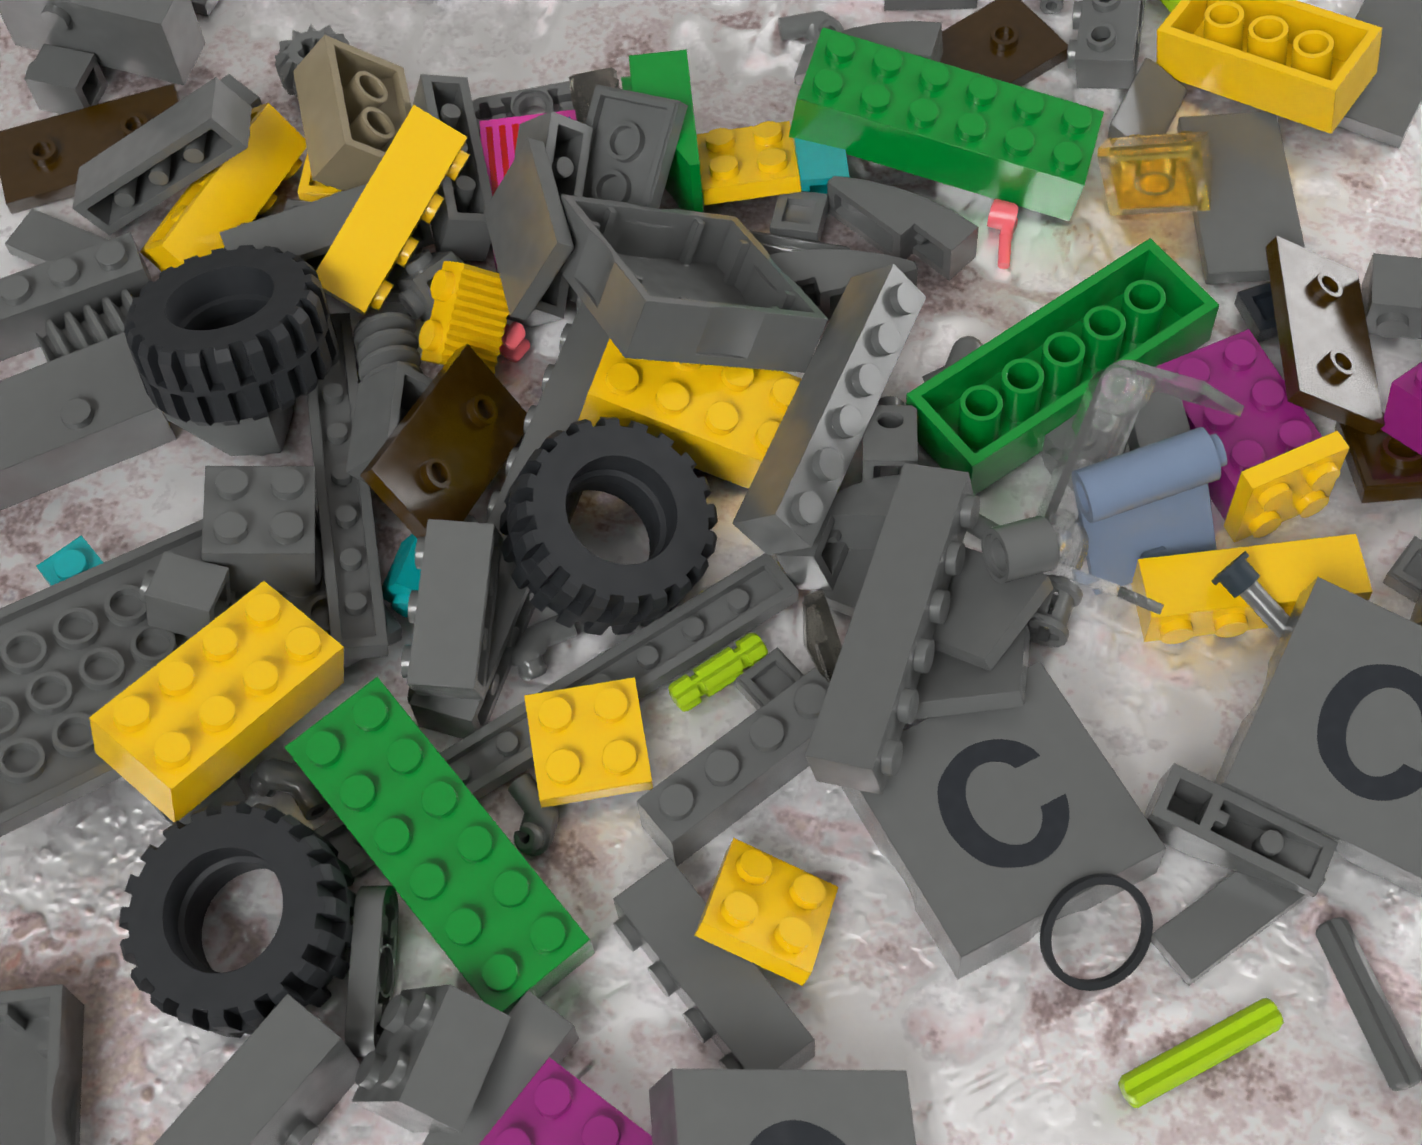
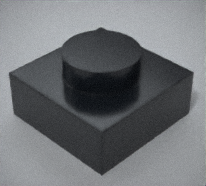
(1258, 311)

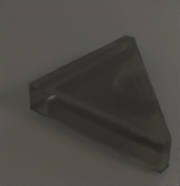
(820, 633)

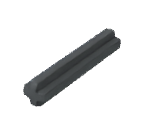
(1369, 1004)

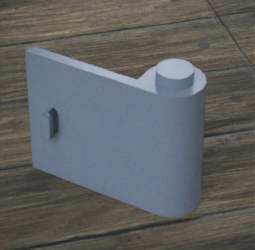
(1149, 503)

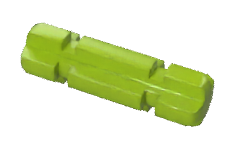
(717, 672)

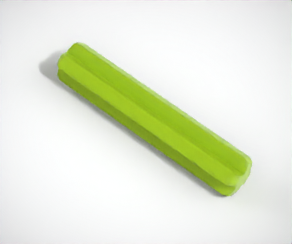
(1200, 1052)

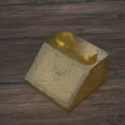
(1157, 173)

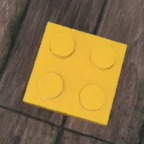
(747, 162)
(1285, 487)
(588, 742)
(767, 912)

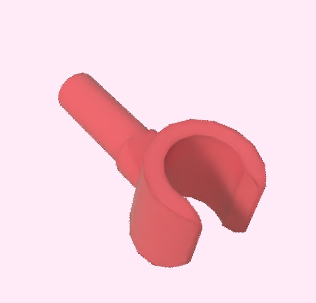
(1004, 218)
(514, 342)

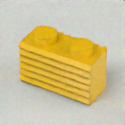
(465, 311)

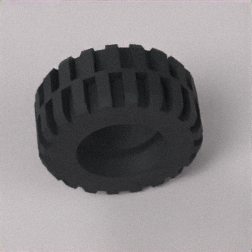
(231, 335)
(646, 477)
(183, 880)

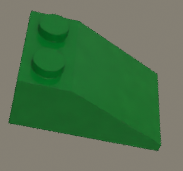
(669, 77)

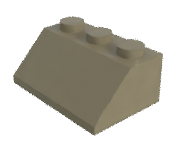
(348, 111)

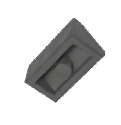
(1148, 104)

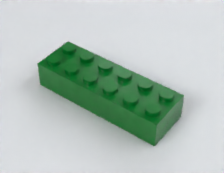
(946, 124)
(1018, 387)
(440, 849)

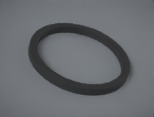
(1136, 956)

